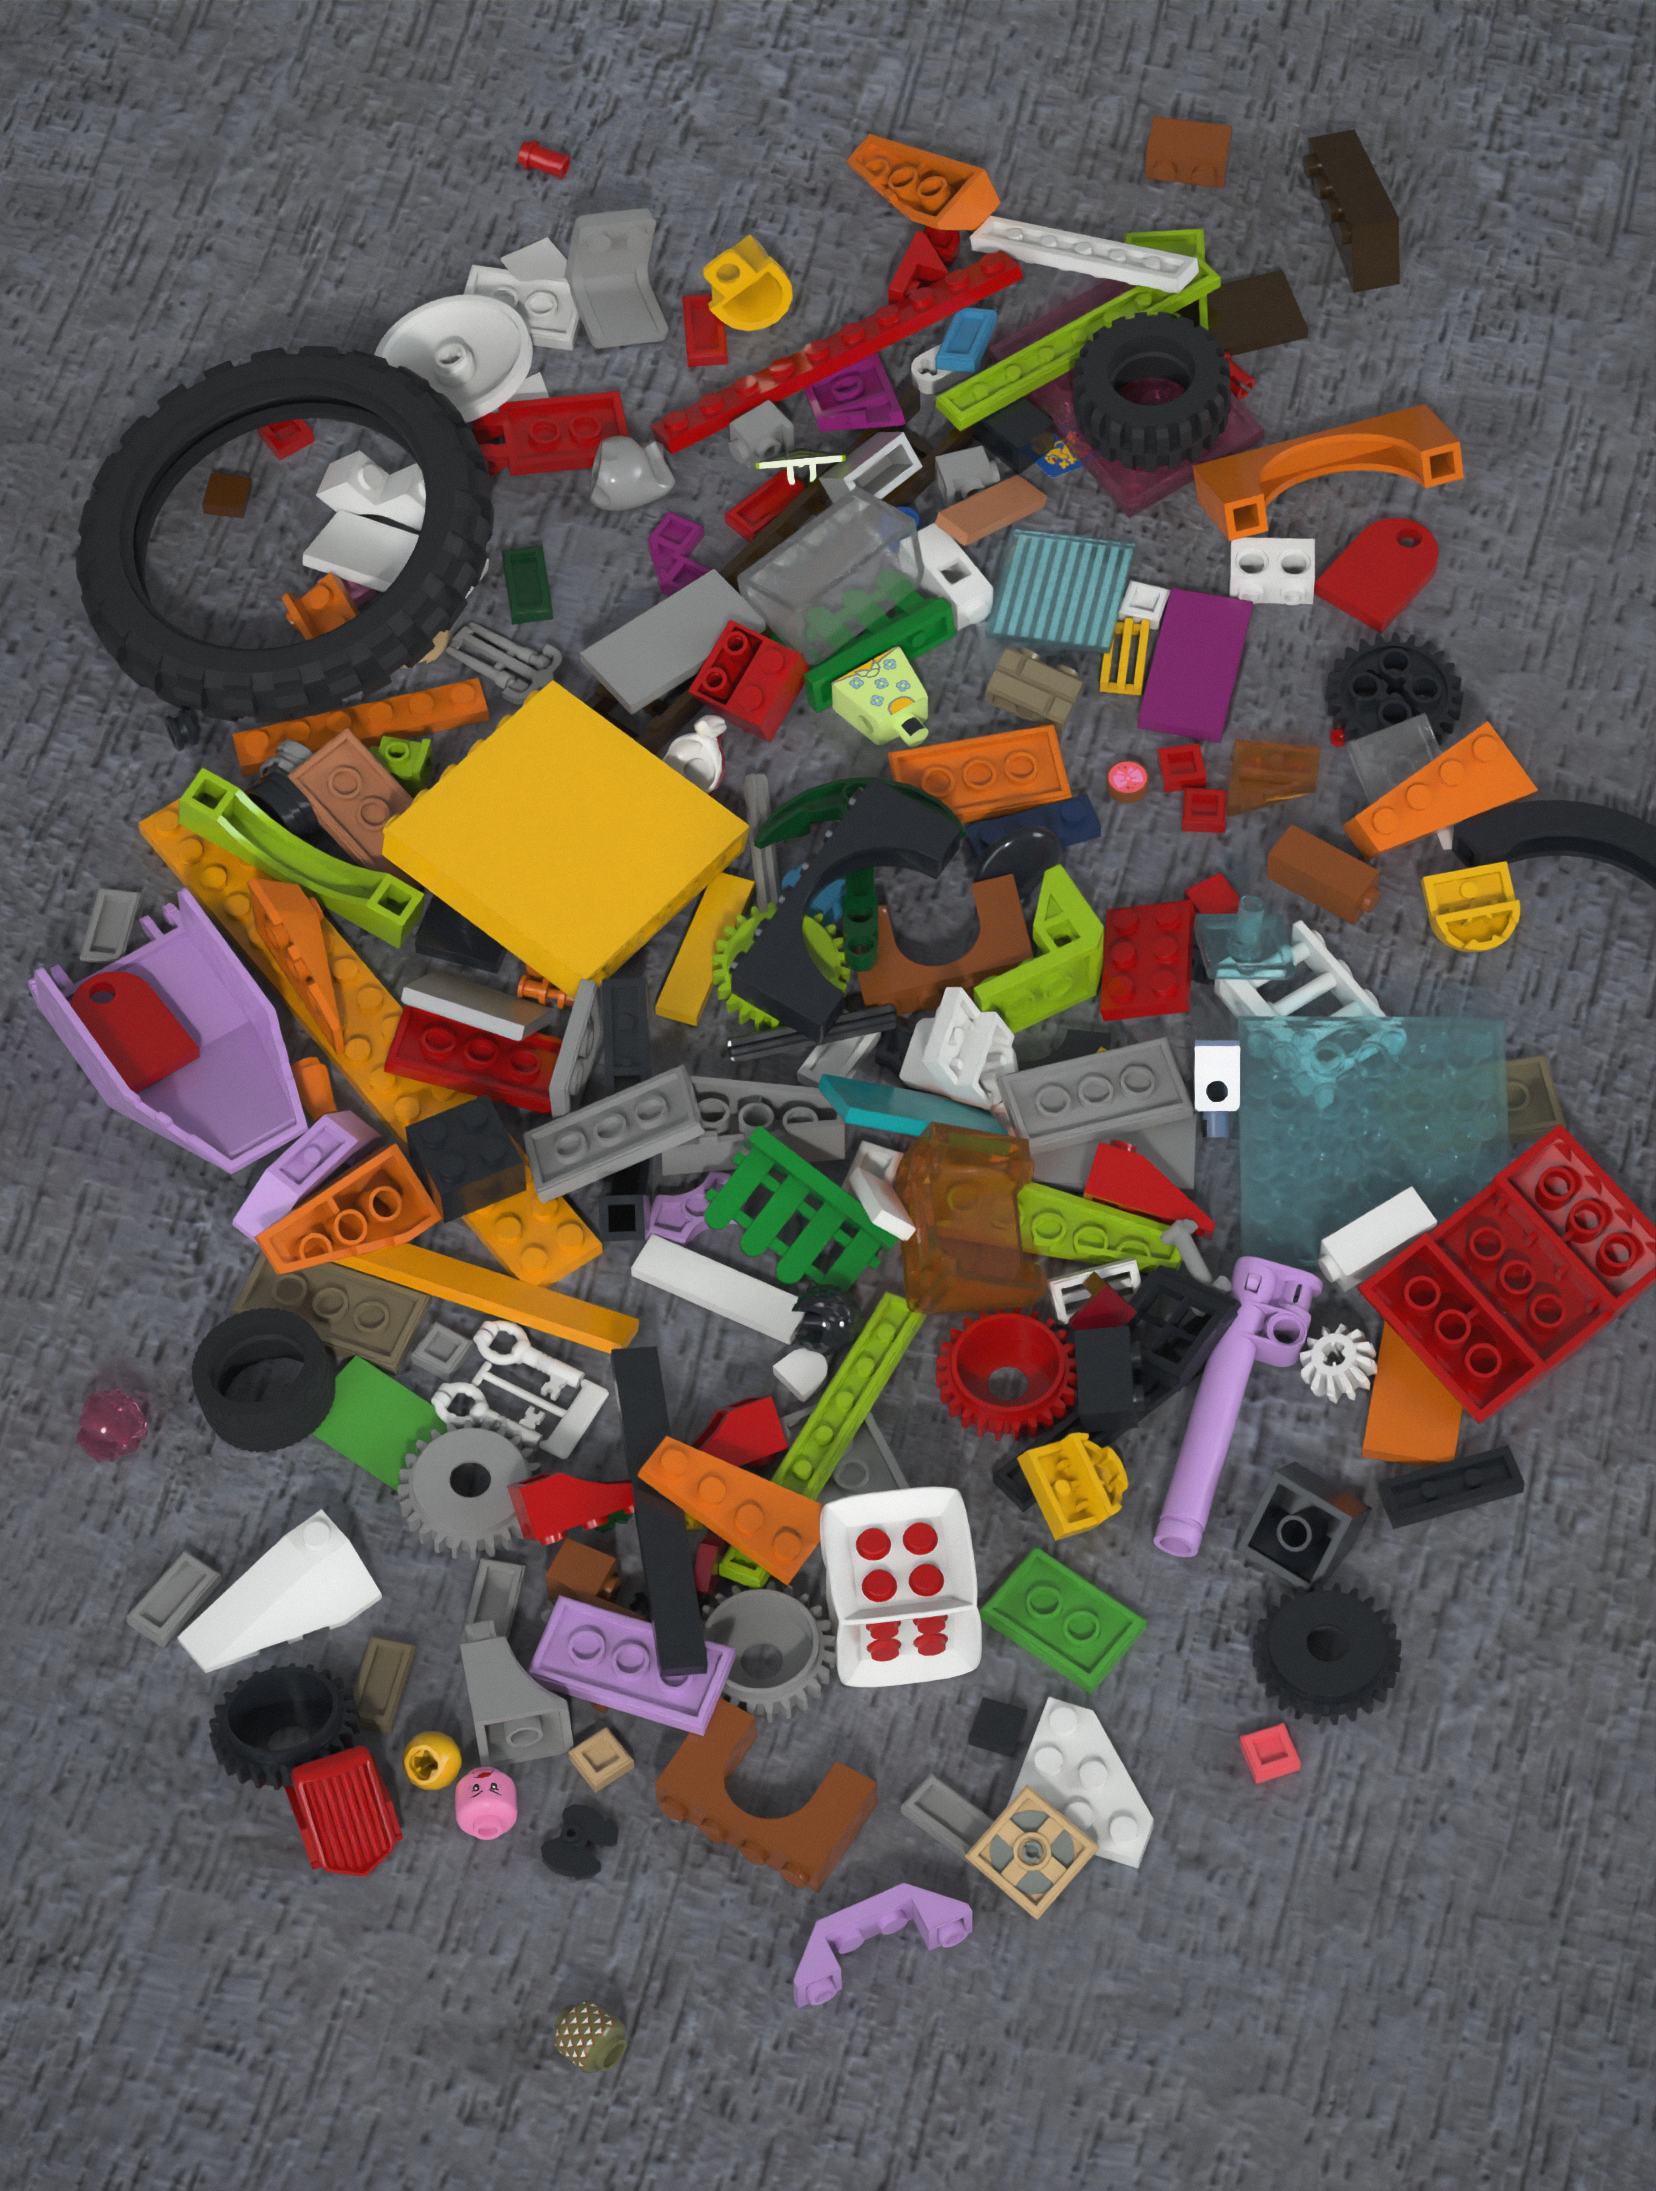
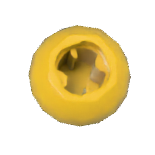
(431, 1760)

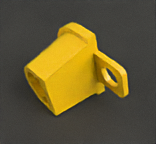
(748, 286)

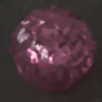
(110, 1426)

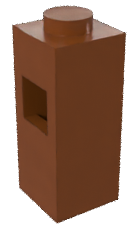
(1323, 874)

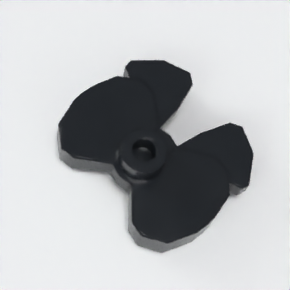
(568, 1854)

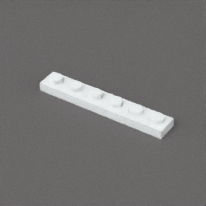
(1085, 254)

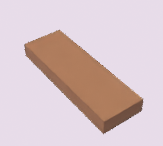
(990, 510)

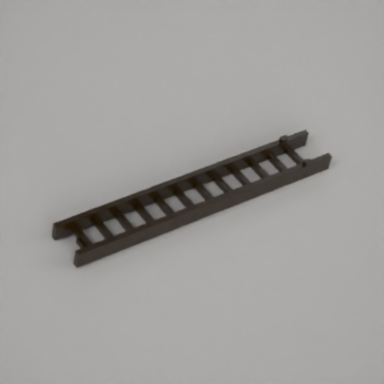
(808, 503)

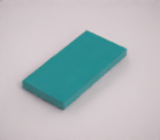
(900, 1108)

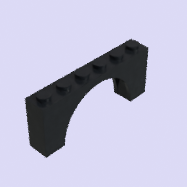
(877, 831)

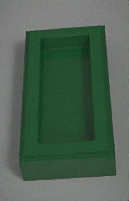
(527, 585)

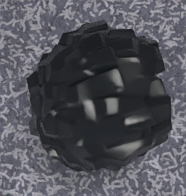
(830, 1318)

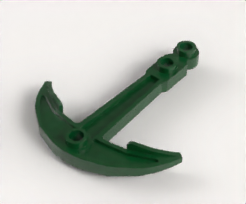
(860, 903)

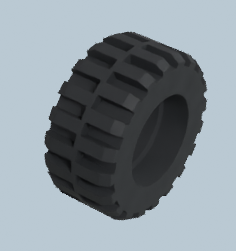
(1151, 433)

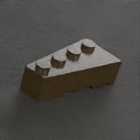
(1355, 209)

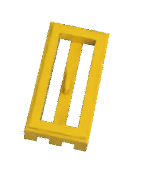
(1127, 629)

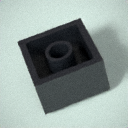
(465, 1158)

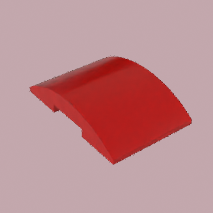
(1518, 1276)

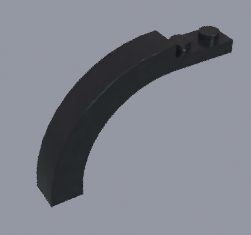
(1558, 829)
(627, 1193)

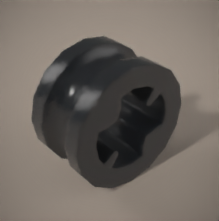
(181, 730)

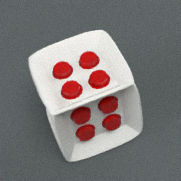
(901, 1586)

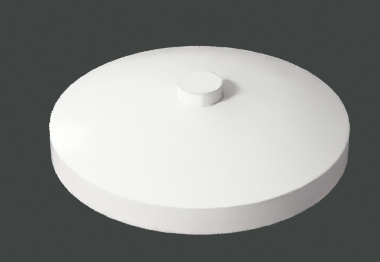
(465, 348)

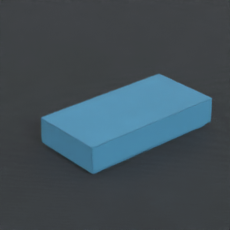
(966, 340)

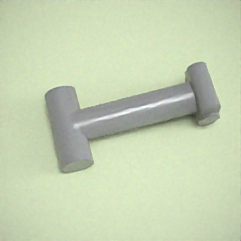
(1180, 1235)

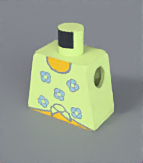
(883, 700)

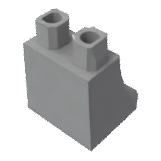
(509, 1709)

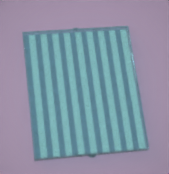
(1060, 591)

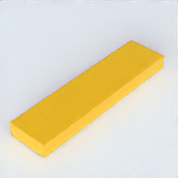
(692, 972)

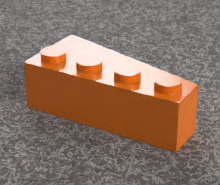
(1456, 785)

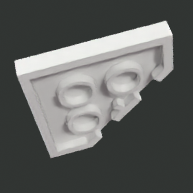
(1086, 1781)

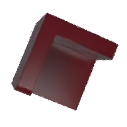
(1103, 1308)

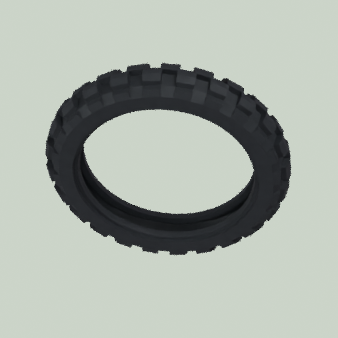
(337, 664)

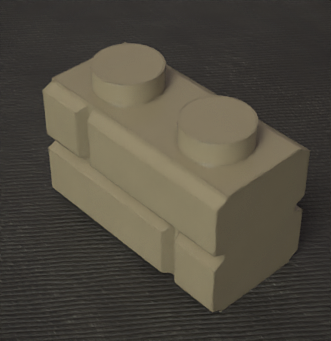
(1034, 689)

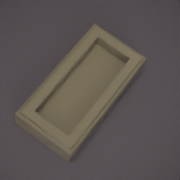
(383, 1683)

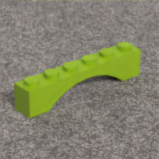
(357, 894)

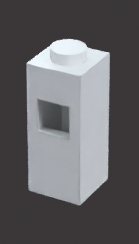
(953, 577)
(1374, 1239)

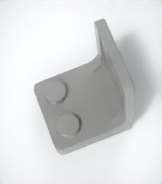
(611, 278)

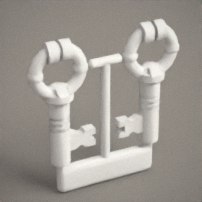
(573, 1421)

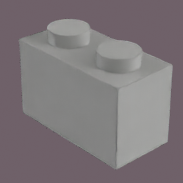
(874, 467)

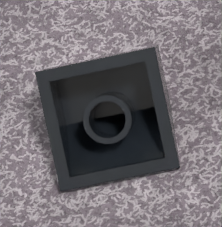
(1303, 1526)

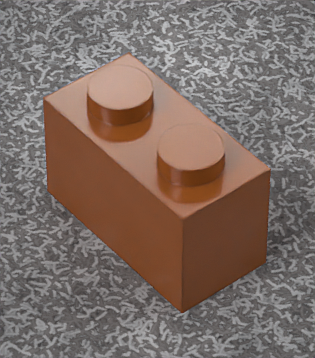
(1188, 152)

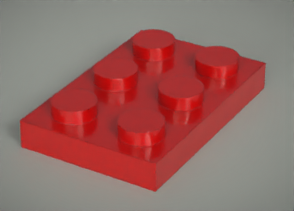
(1147, 960)

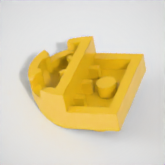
(1472, 907)
(1075, 1483)

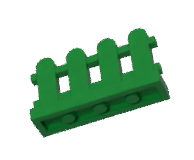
(915, 630)
(788, 1197)

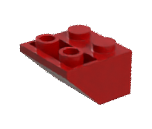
(750, 680)

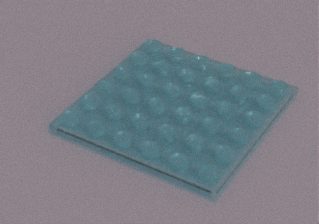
(1357, 1114)

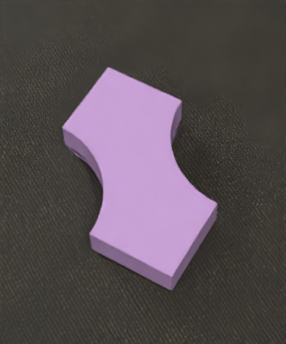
(682, 1216)

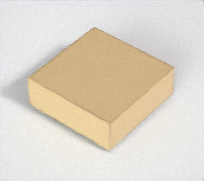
(601, 1759)

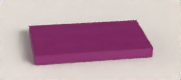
(1195, 665)

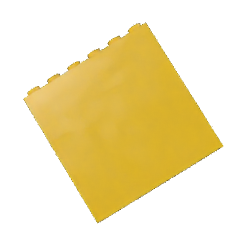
(564, 839)

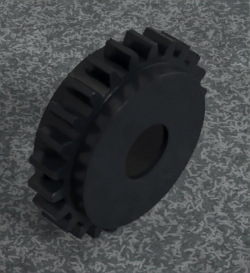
(1320, 1685)
(276, 1701)

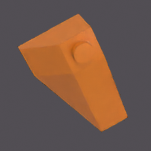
(925, 184)
(294, 938)
(357, 1212)

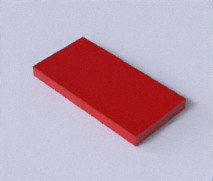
(474, 1059)

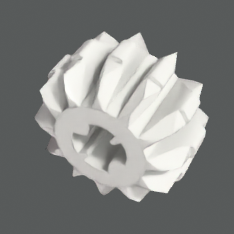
(1333, 1379)

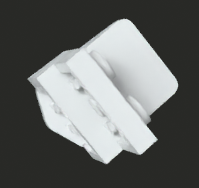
(960, 1052)

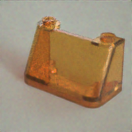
(965, 1211)

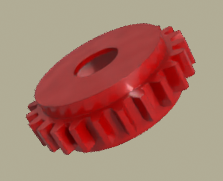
(1007, 1342)

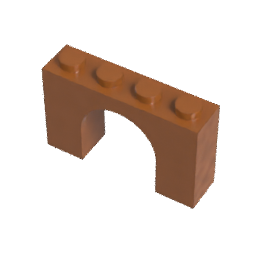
(917, 987)
(798, 1845)

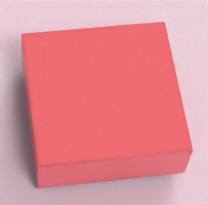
(1269, 1753)

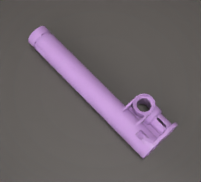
(1266, 1311)

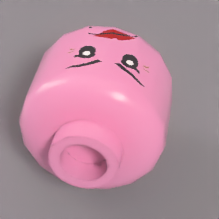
(486, 1803)

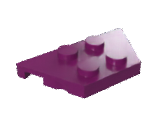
(855, 398)

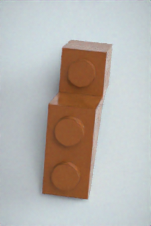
(586, 1577)

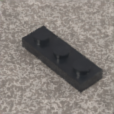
(1451, 1487)

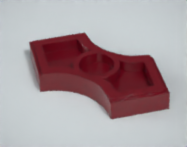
(708, 1558)

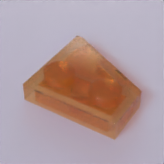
(1270, 774)

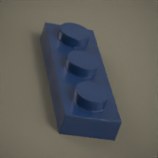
(1070, 819)

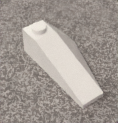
(293, 1589)

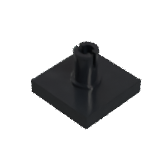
(457, 940)

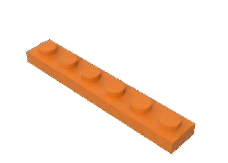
(393, 717)

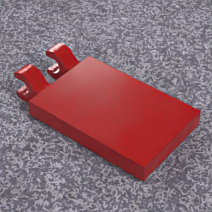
(549, 432)

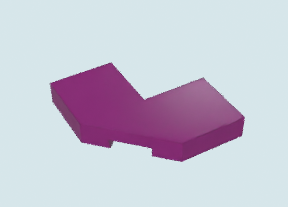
(669, 551)

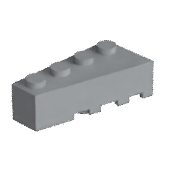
(735, 1108)

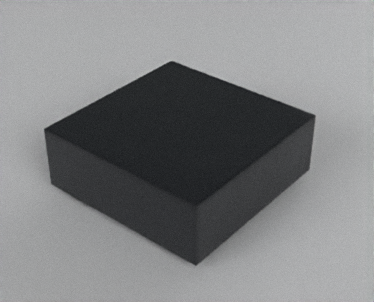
(998, 1727)

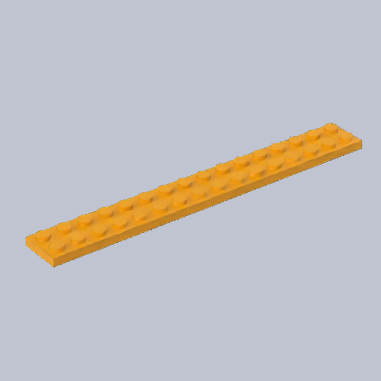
(525, 1236)

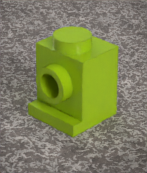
(406, 761)

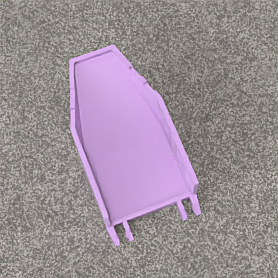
(241, 1089)

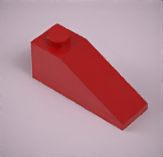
(1137, 1187)

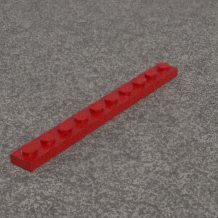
(837, 351)

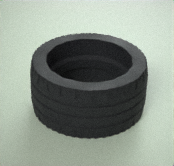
(245, 1341)

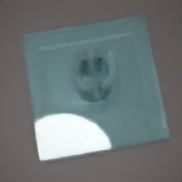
(1245, 944)

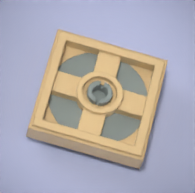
(1032, 1852)

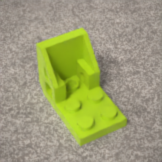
(1065, 964)

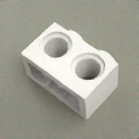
(1272, 570)

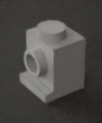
(760, 434)
(964, 474)

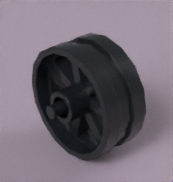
(284, 804)

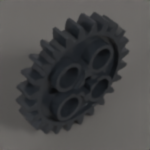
(1392, 693)

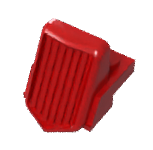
(344, 1812)

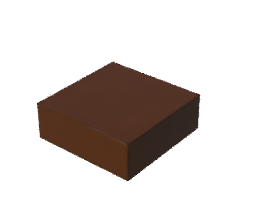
(227, 495)

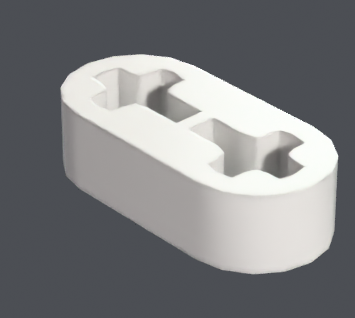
(932, 384)

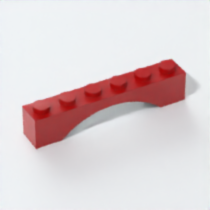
(556, 1501)

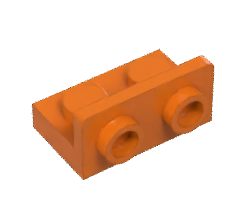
(321, 608)

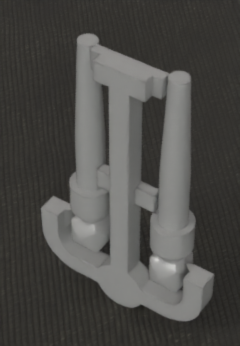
(514, 690)

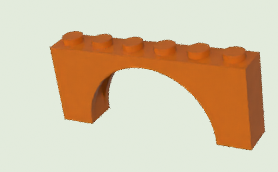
(1403, 442)

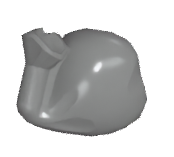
(628, 474)

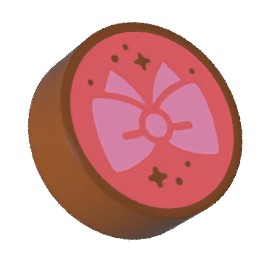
(1127, 781)

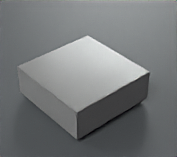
(442, 1352)

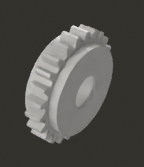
(459, 1520)
(787, 1625)

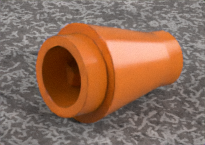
(314, 1087)

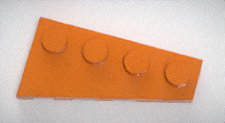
(745, 1510)

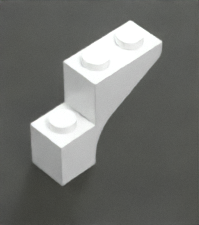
(365, 488)

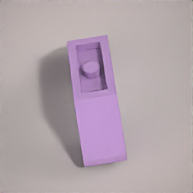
(303, 1167)
(937, 1917)

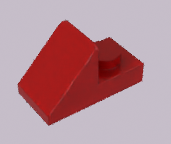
(917, 270)

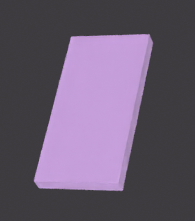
(615, 1664)

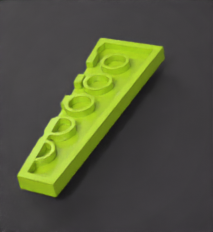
(1090, 1232)

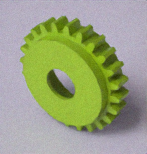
(819, 942)

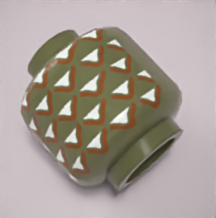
(590, 2036)

